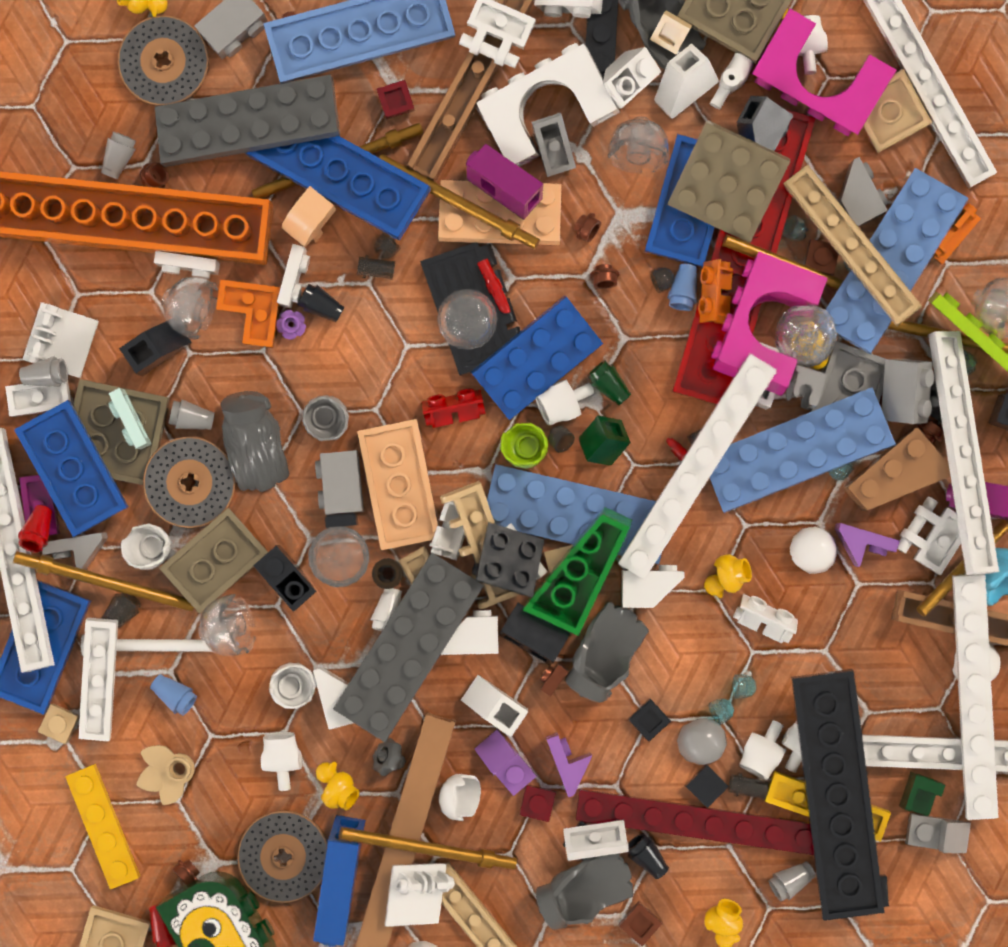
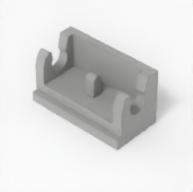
(806, 383)

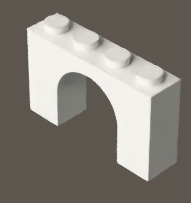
(505, 107)

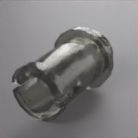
(375, 268)
(748, 786)

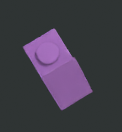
(856, 539)
(505, 762)
(572, 770)

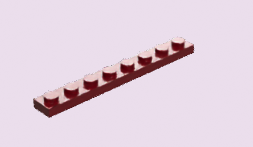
(695, 821)

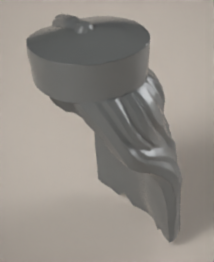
(646, 16)
(253, 441)
(606, 652)
(584, 890)

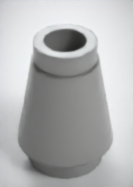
(117, 154)
(45, 373)
(190, 416)
(790, 881)

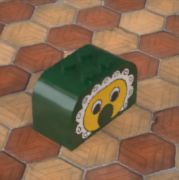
(215, 914)

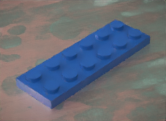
(350, 180)

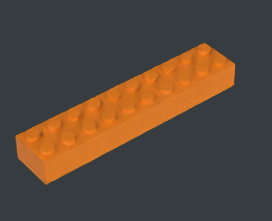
(134, 218)

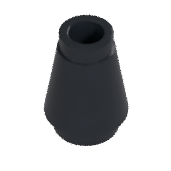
(320, 303)
(646, 855)

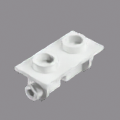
(447, 540)
(779, 623)

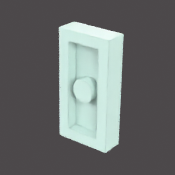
(122, 408)

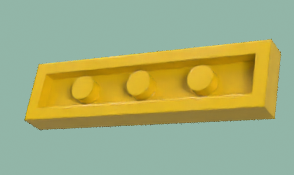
(791, 795)
(102, 826)

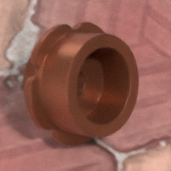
(154, 175)
(587, 227)
(604, 276)
(931, 430)
(186, 871)

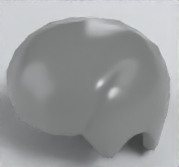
(325, 418)
(702, 741)

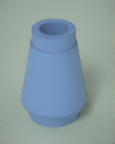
(684, 288)
(174, 694)

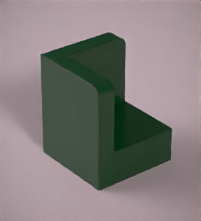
(604, 440)
(920, 793)

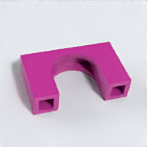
(848, 108)
(766, 281)

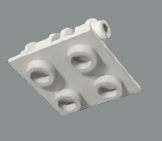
(61, 335)
(416, 894)

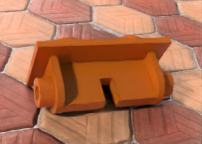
(960, 229)
(714, 278)

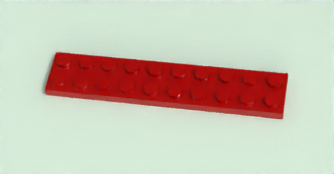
(696, 372)

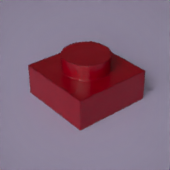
(395, 99)
(537, 803)

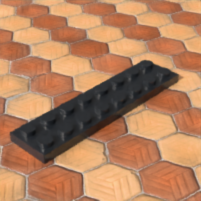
(837, 794)

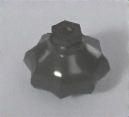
(388, 757)

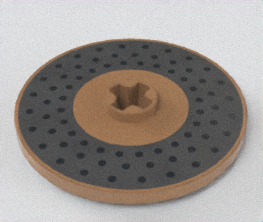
(157, 38)
(167, 494)
(268, 875)

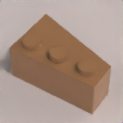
(898, 471)

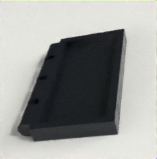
(460, 271)

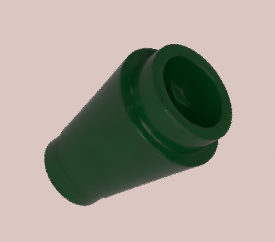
(608, 381)

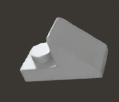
(553, 144)
(84, 548)
(938, 833)

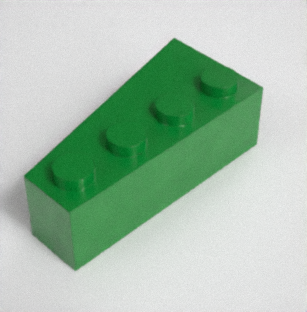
(578, 577)

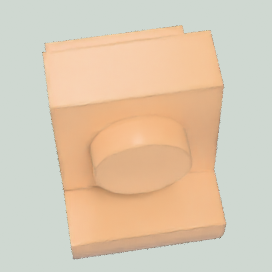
(308, 217)

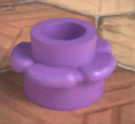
(291, 332)

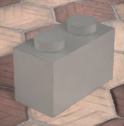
(231, 25)
(907, 390)
(340, 482)

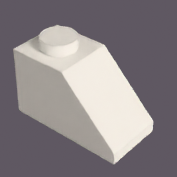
(475, 635)
(330, 690)

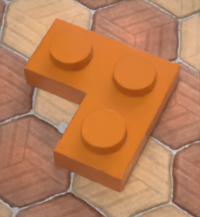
(258, 304)

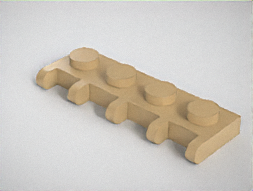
(474, 517)

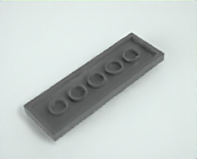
(247, 121)
(408, 647)

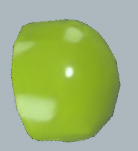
(524, 445)

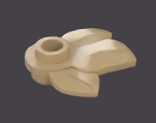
(161, 773)

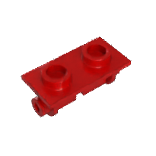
(441, 407)

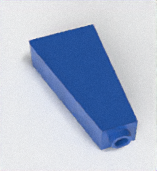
(338, 884)

